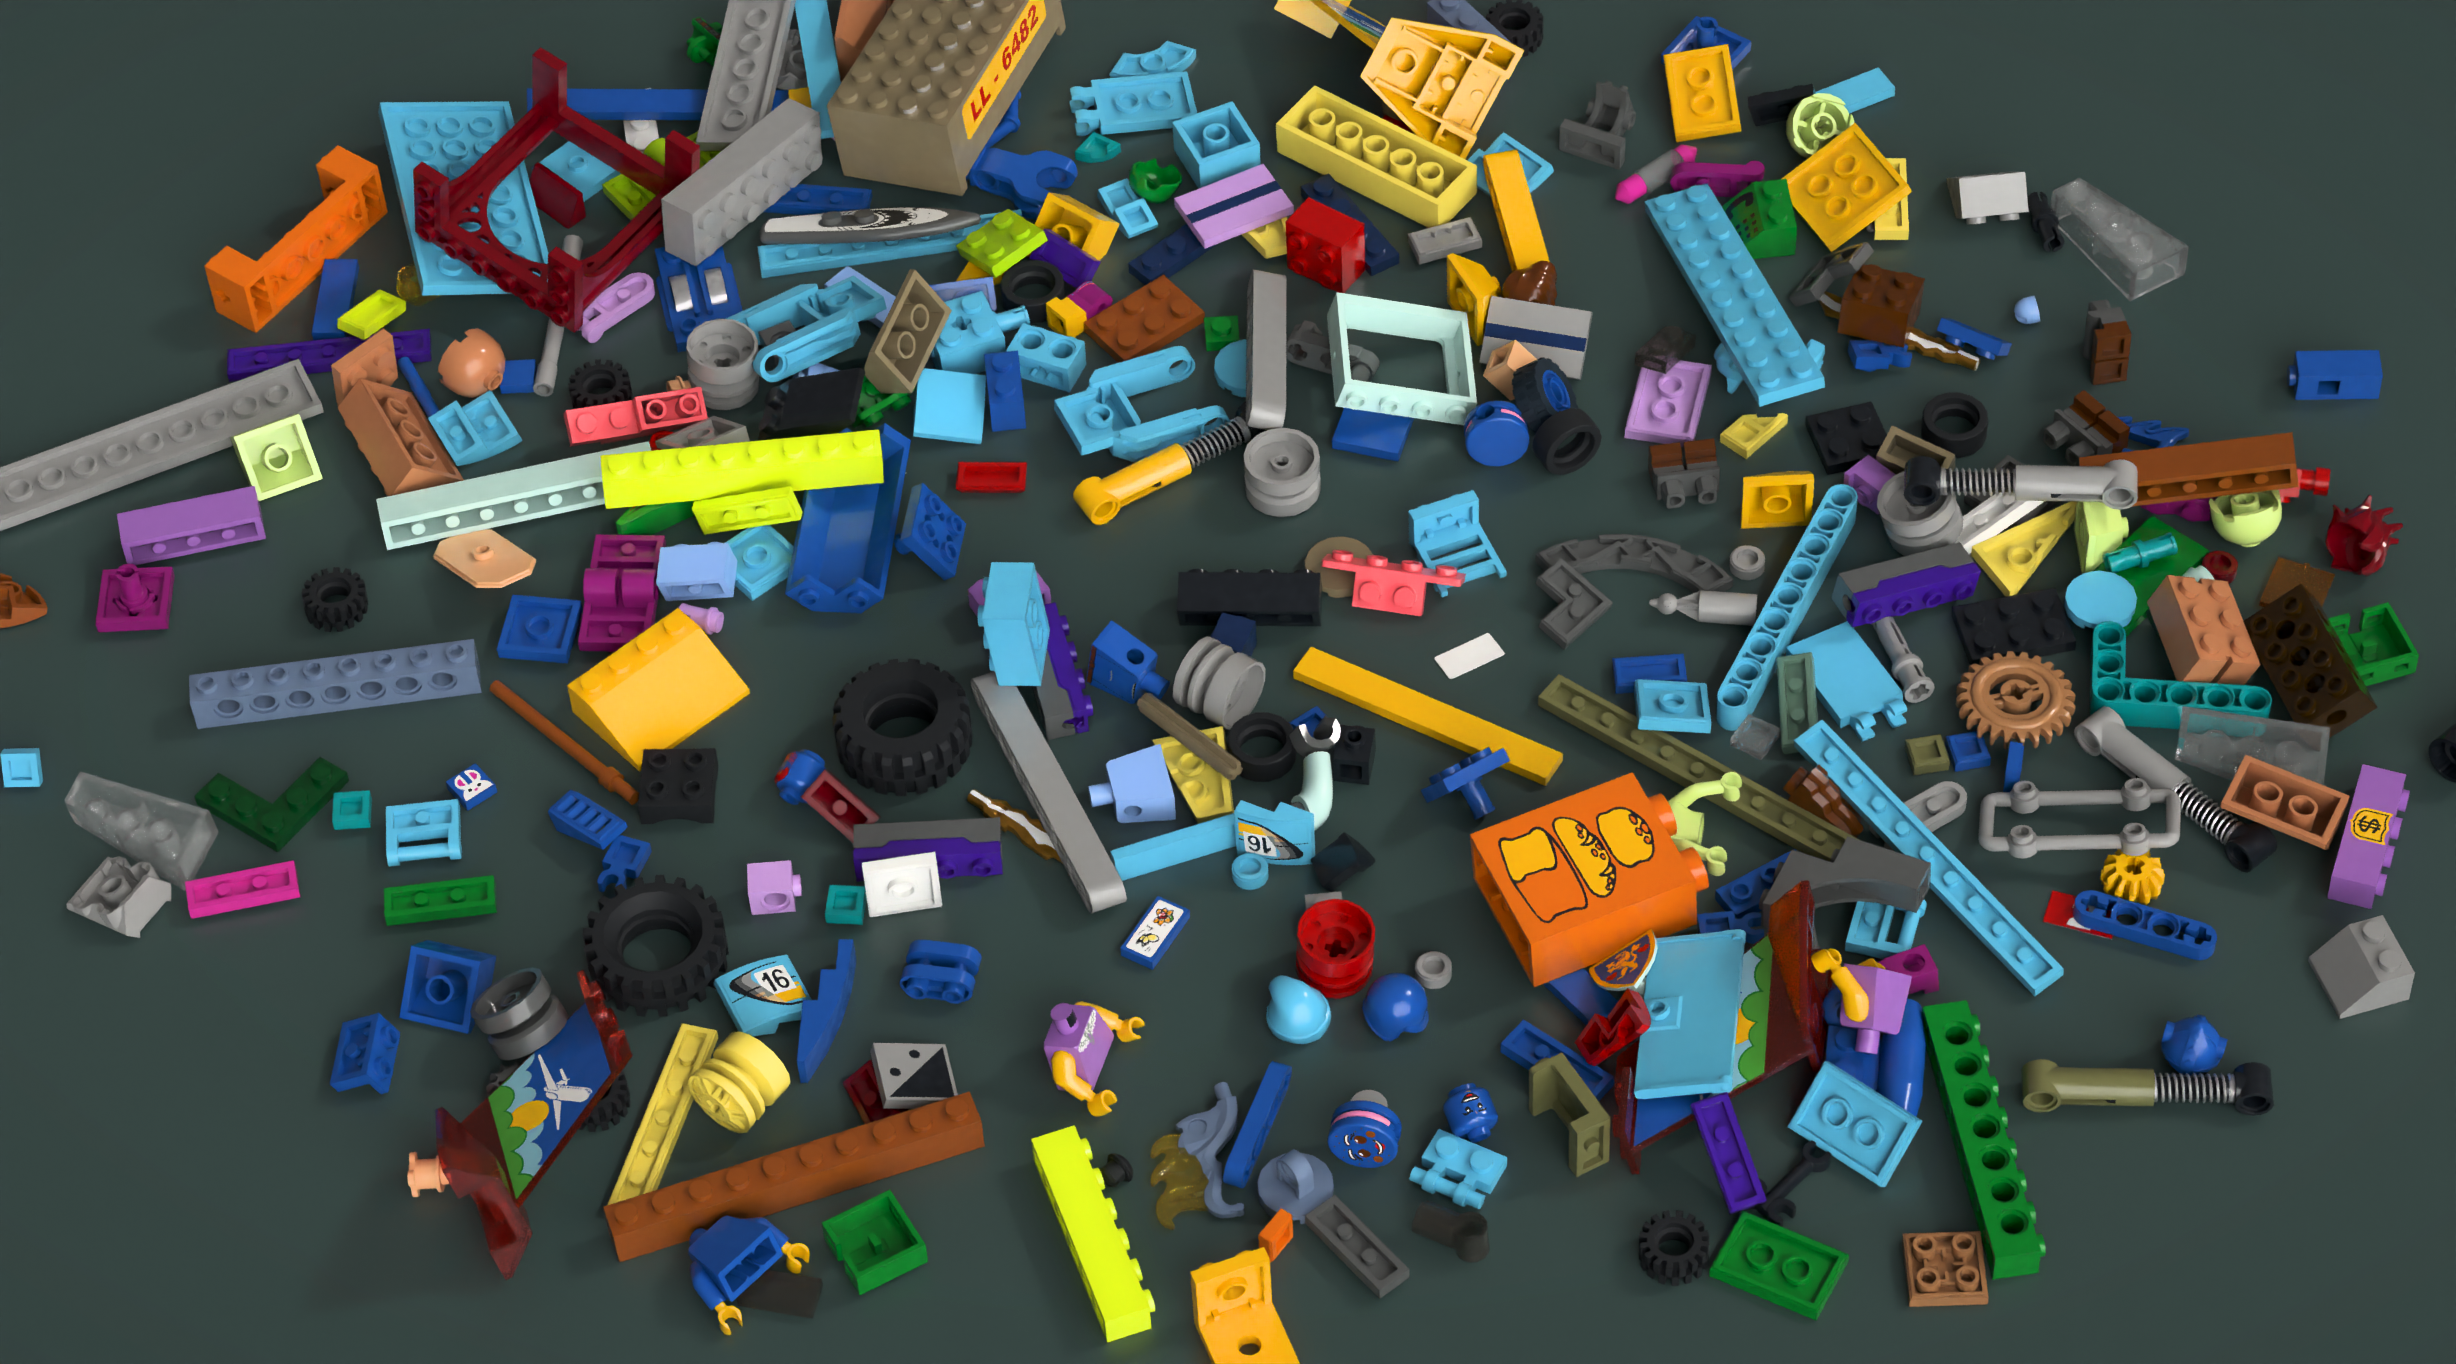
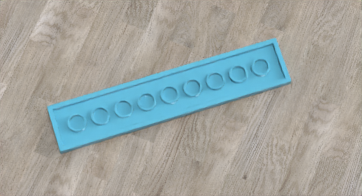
(1734, 295)

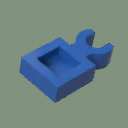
(1874, 355)
(623, 859)
(1726, 921)

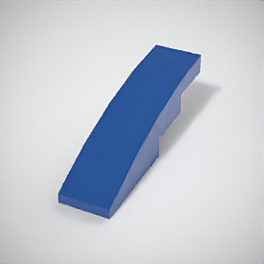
(824, 1016)

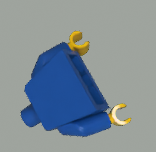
(733, 1257)

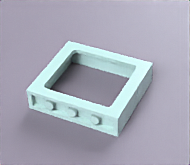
(1411, 321)

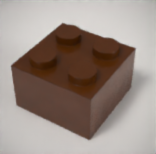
(1881, 305)

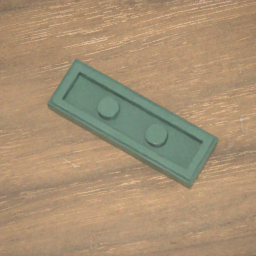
(1796, 697)

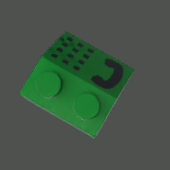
(1764, 219)

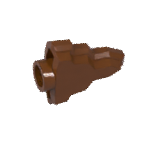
(1823, 798)

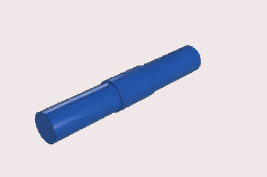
(418, 386)

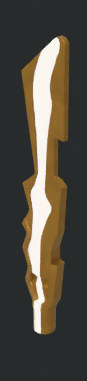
(1917, 340)
(1018, 822)

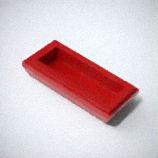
(991, 477)

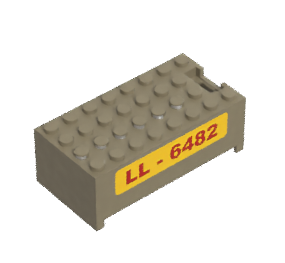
(936, 87)

